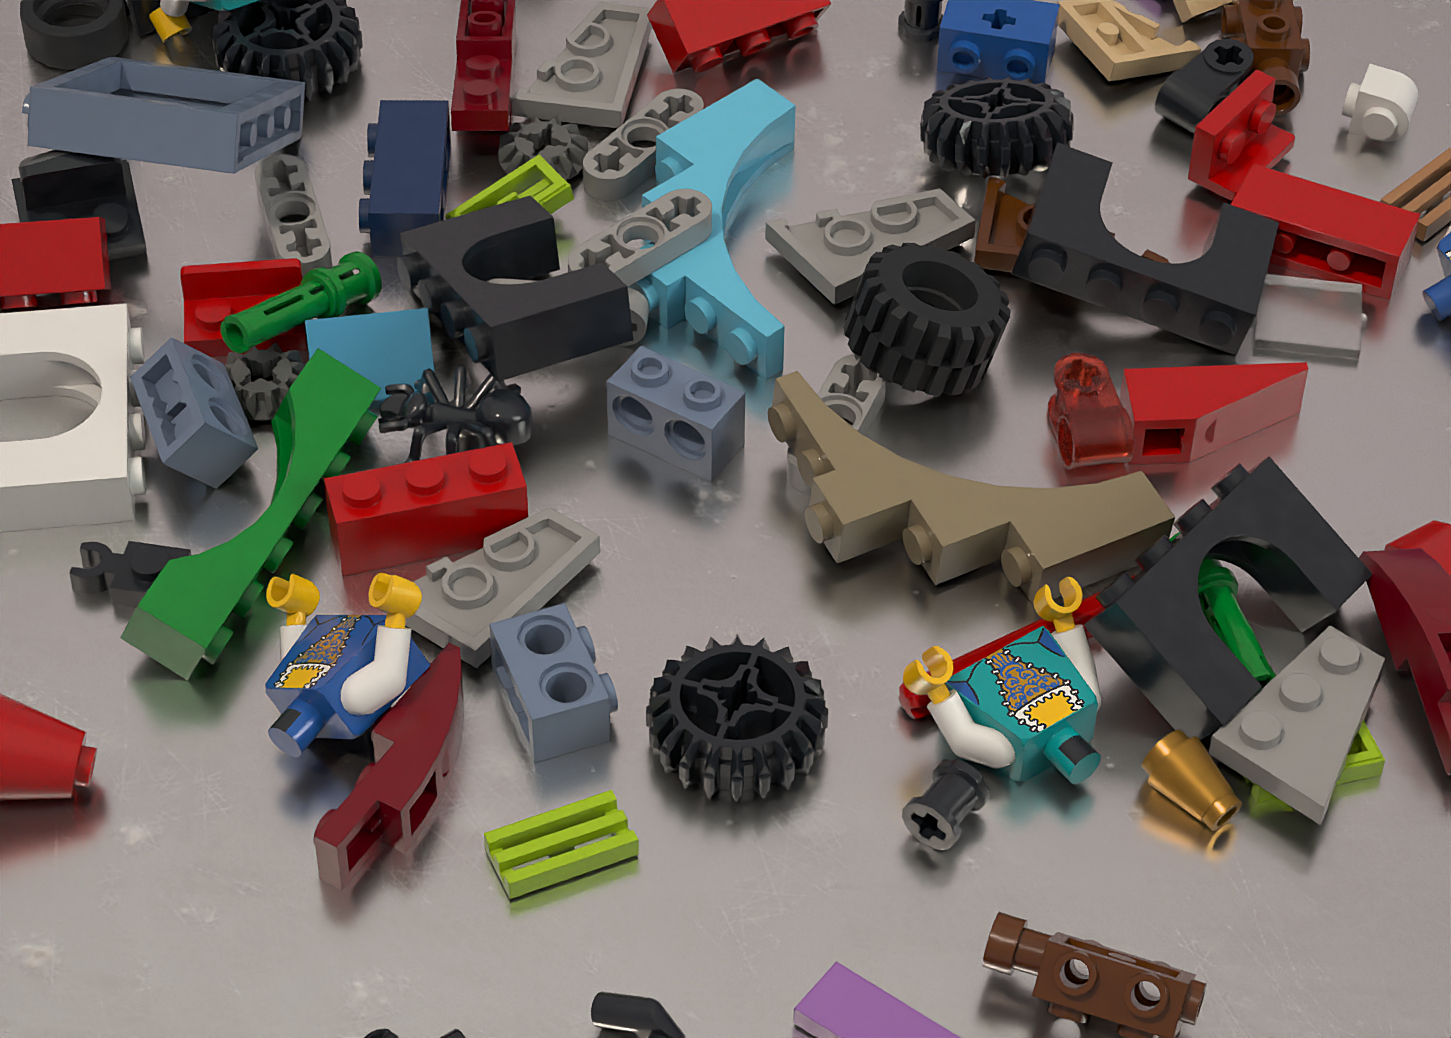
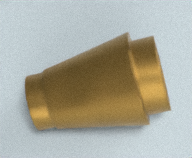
(1190, 778)

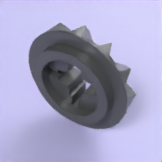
(564, 149)
(263, 398)

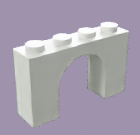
(93, 468)

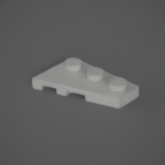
(594, 72)
(838, 247)
(504, 579)
(1303, 723)

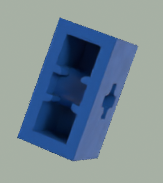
(998, 39)

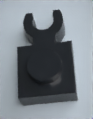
(124, 574)

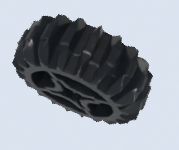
(290, 41)
(995, 126)
(737, 717)

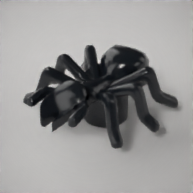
(469, 419)

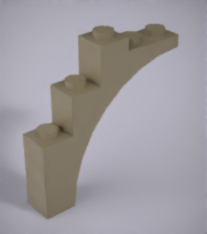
(956, 524)

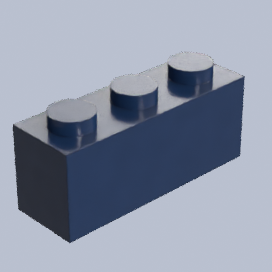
(407, 172)

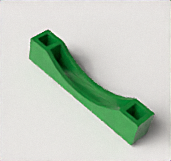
(196, 594)

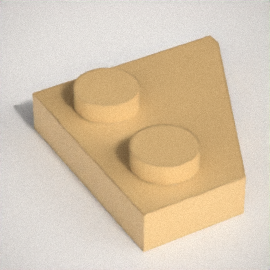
(1121, 41)

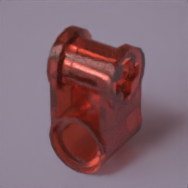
(1088, 414)

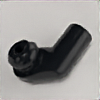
(633, 1014)

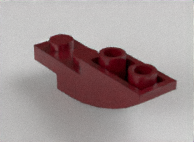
(484, 66)
(1415, 616)
(412, 766)

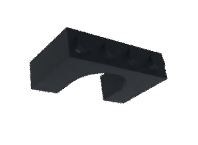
(1197, 299)
(512, 325)
(1156, 618)

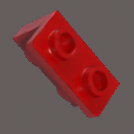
(1237, 137)
(229, 288)

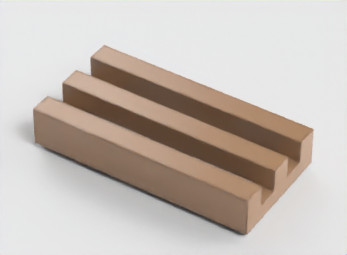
(1425, 191)

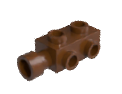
(1275, 39)
(1109, 991)

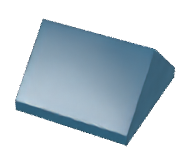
(378, 346)

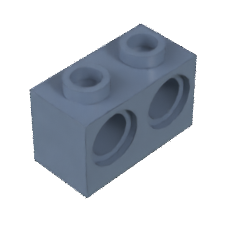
(193, 413)
(676, 413)
(552, 682)

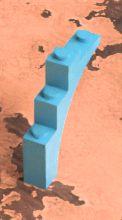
(721, 156)

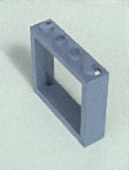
(165, 114)

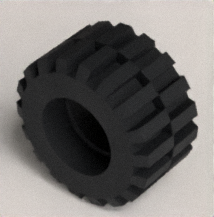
(926, 319)

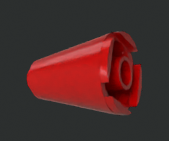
(41, 754)

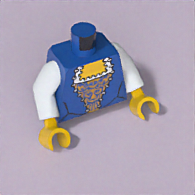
(340, 667)

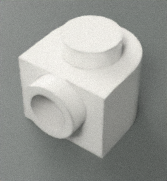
(1381, 104)

